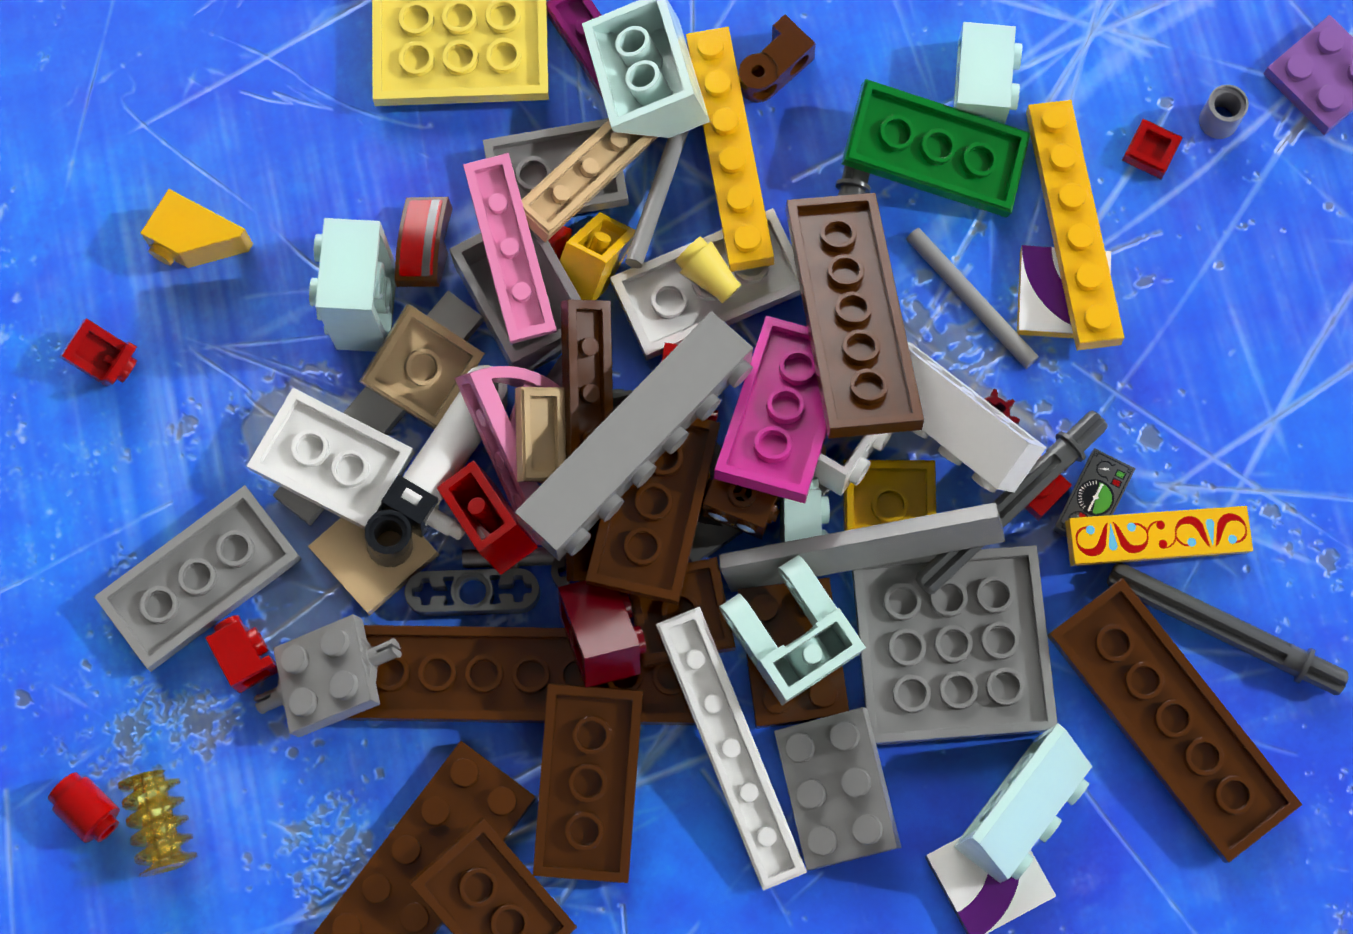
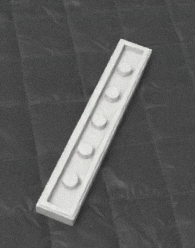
(731, 748)

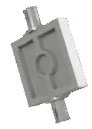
(327, 675)

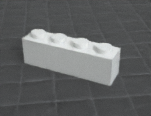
(972, 428)

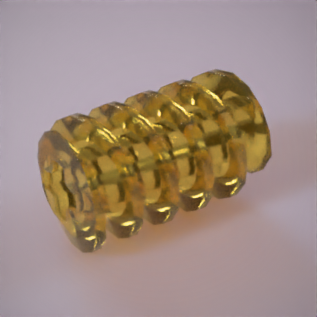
(157, 822)

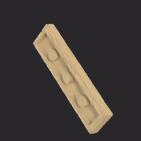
(580, 178)

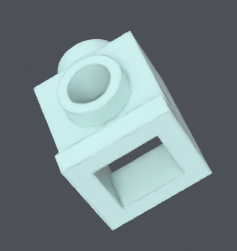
(806, 519)

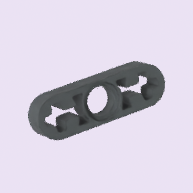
(438, 604)

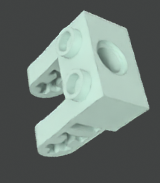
(811, 656)

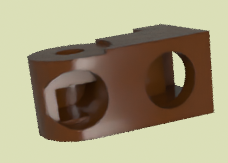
(778, 63)

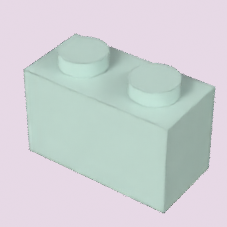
(986, 70)

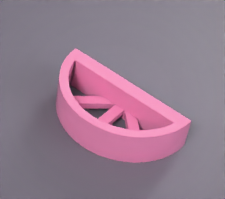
(509, 248)
(495, 426)

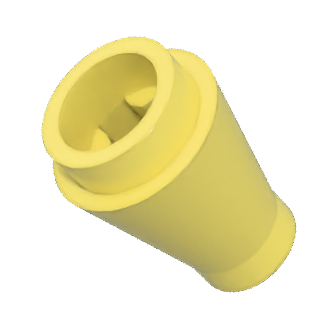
(707, 269)

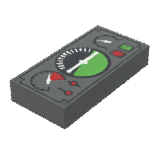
(1096, 489)

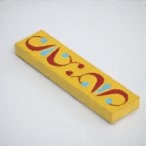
(1158, 535)

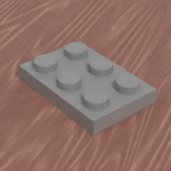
(541, 151)
(837, 789)

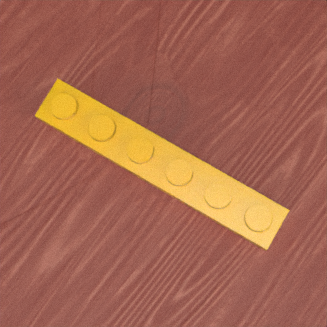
(730, 151)
(1074, 225)

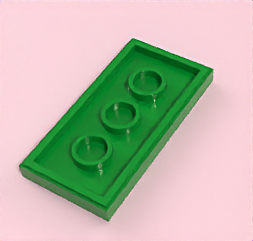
(936, 148)

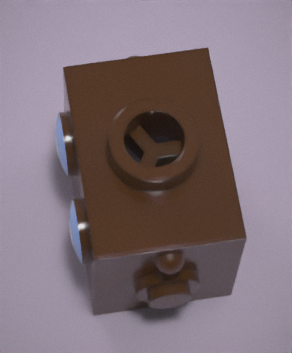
(747, 516)

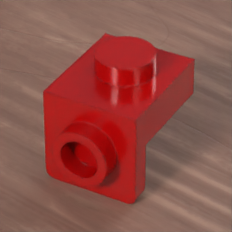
(99, 354)

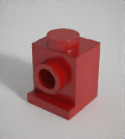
(240, 653)

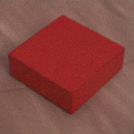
(1152, 148)

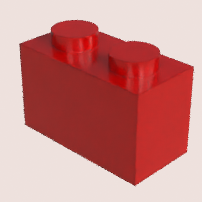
(486, 517)

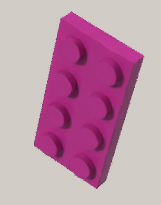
(777, 418)

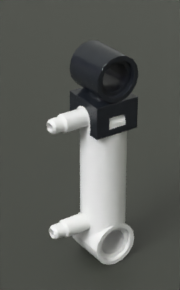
(414, 498)

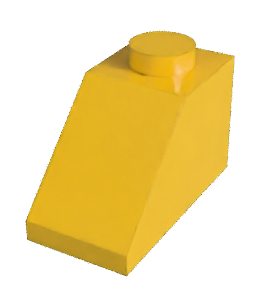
(191, 233)
(596, 255)

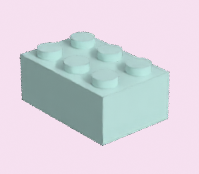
(354, 283)

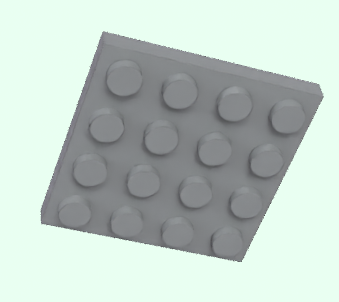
(957, 658)

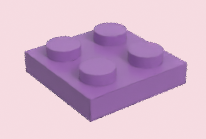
(1318, 74)

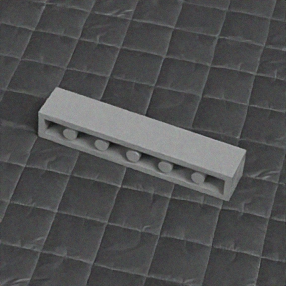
(635, 436)

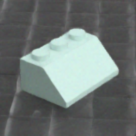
(645, 70)
(1026, 805)

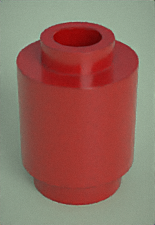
(84, 808)

